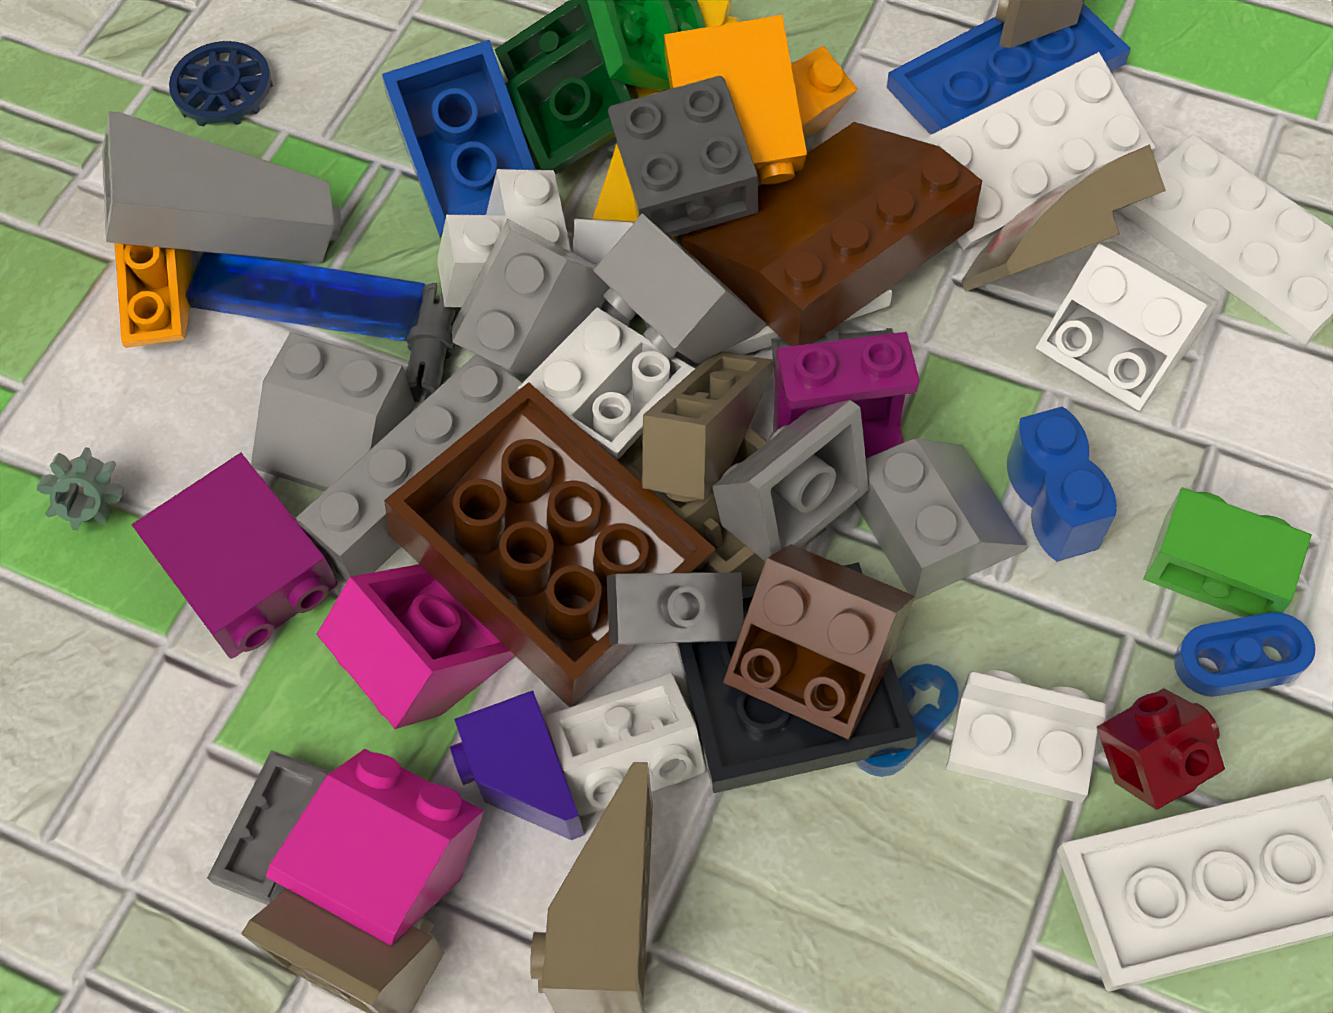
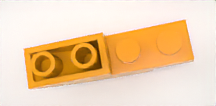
(152, 293)

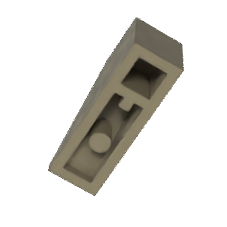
(701, 424)

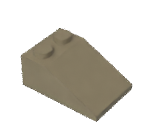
(599, 917)

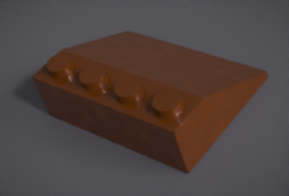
(840, 230)
(528, 528)

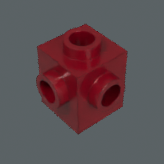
(1161, 747)

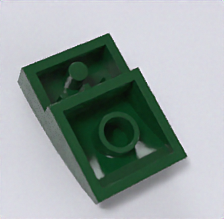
(561, 85)

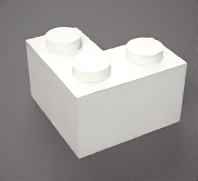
(467, 240)

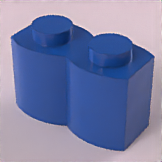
(1062, 486)

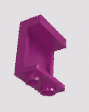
(866, 370)
(237, 556)

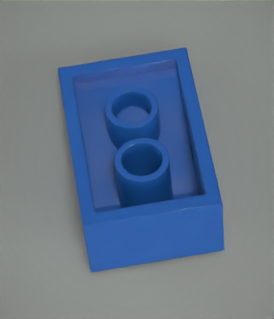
(457, 128)

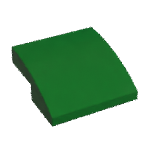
(634, 36)

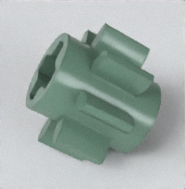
(65, 494)

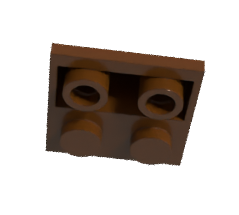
(817, 639)

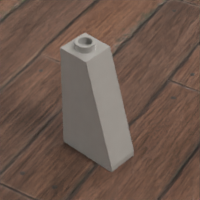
(209, 198)

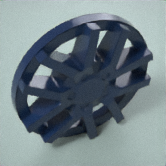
(220, 82)

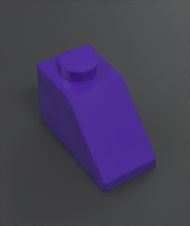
(516, 764)

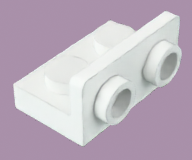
(609, 733)
(1025, 735)

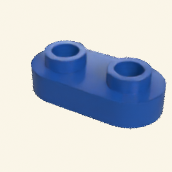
(1239, 654)

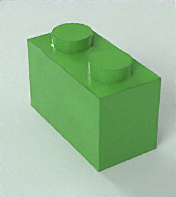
(1227, 555)

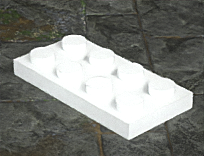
(1041, 140)
(1243, 237)
(1206, 885)

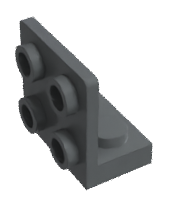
(686, 157)

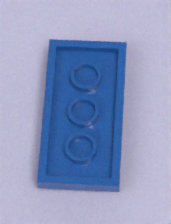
(978, 72)

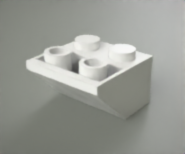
(1125, 324)
(607, 380)

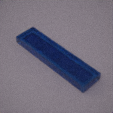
(306, 295)

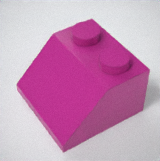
(409, 643)
(377, 845)

